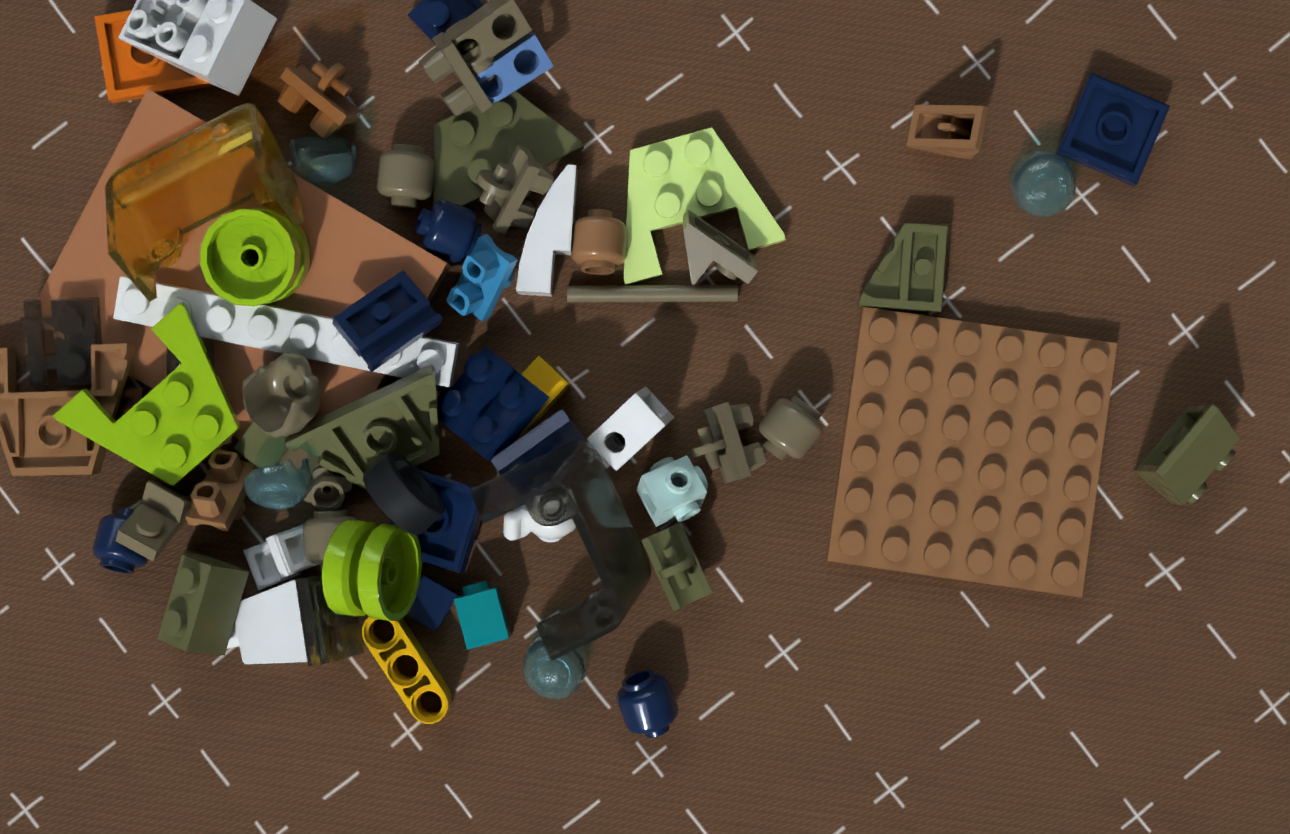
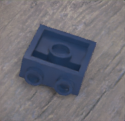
(489, 404)

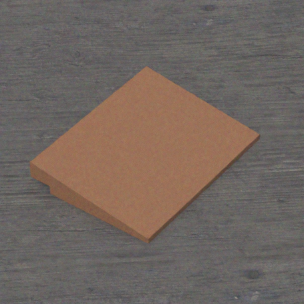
(346, 263)

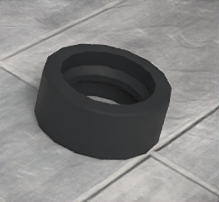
(403, 493)

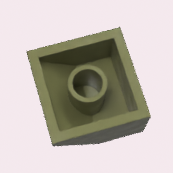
(1189, 454)
(202, 604)

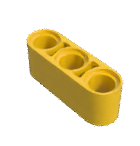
(408, 688)

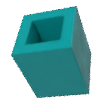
(482, 615)

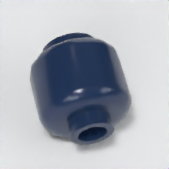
(448, 230)
(111, 553)
(647, 703)

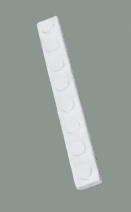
(277, 330)

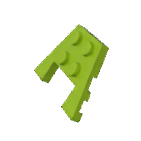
(175, 421)

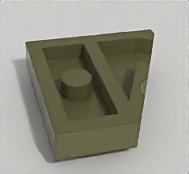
(910, 271)

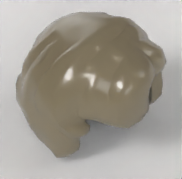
(282, 395)

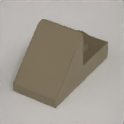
(708, 244)
(154, 520)

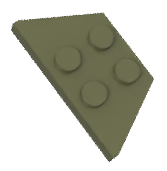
(484, 139)
(392, 419)

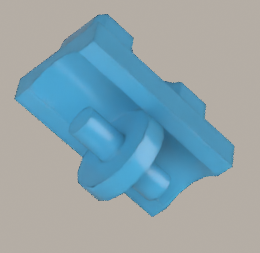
(482, 279)

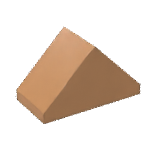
(948, 129)

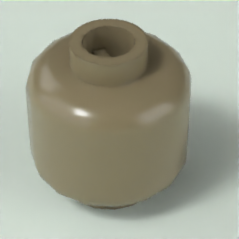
(405, 175)
(790, 428)
(318, 532)

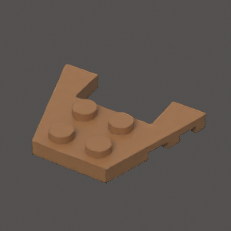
(38, 442)

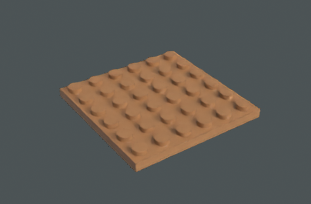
(971, 452)

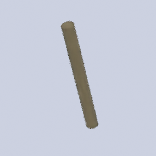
(652, 293)

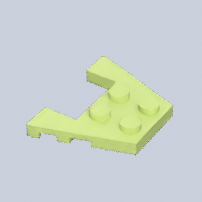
(685, 175)

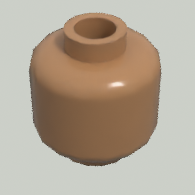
(599, 242)

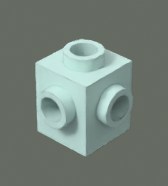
(672, 490)

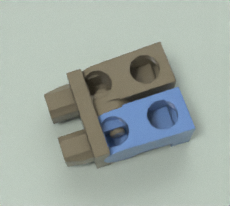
(489, 54)

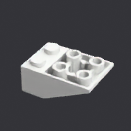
(202, 37)

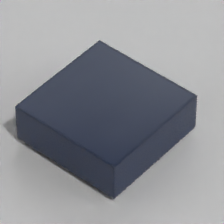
(431, 603)

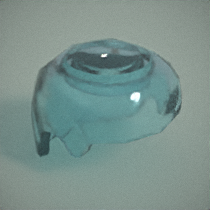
(322, 160)
(1042, 183)
(279, 485)
(557, 677)

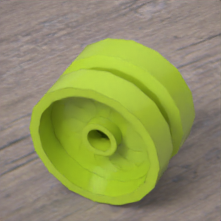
(251, 281)
(371, 570)

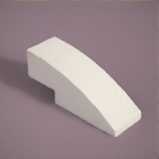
(548, 236)

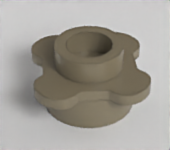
(330, 499)

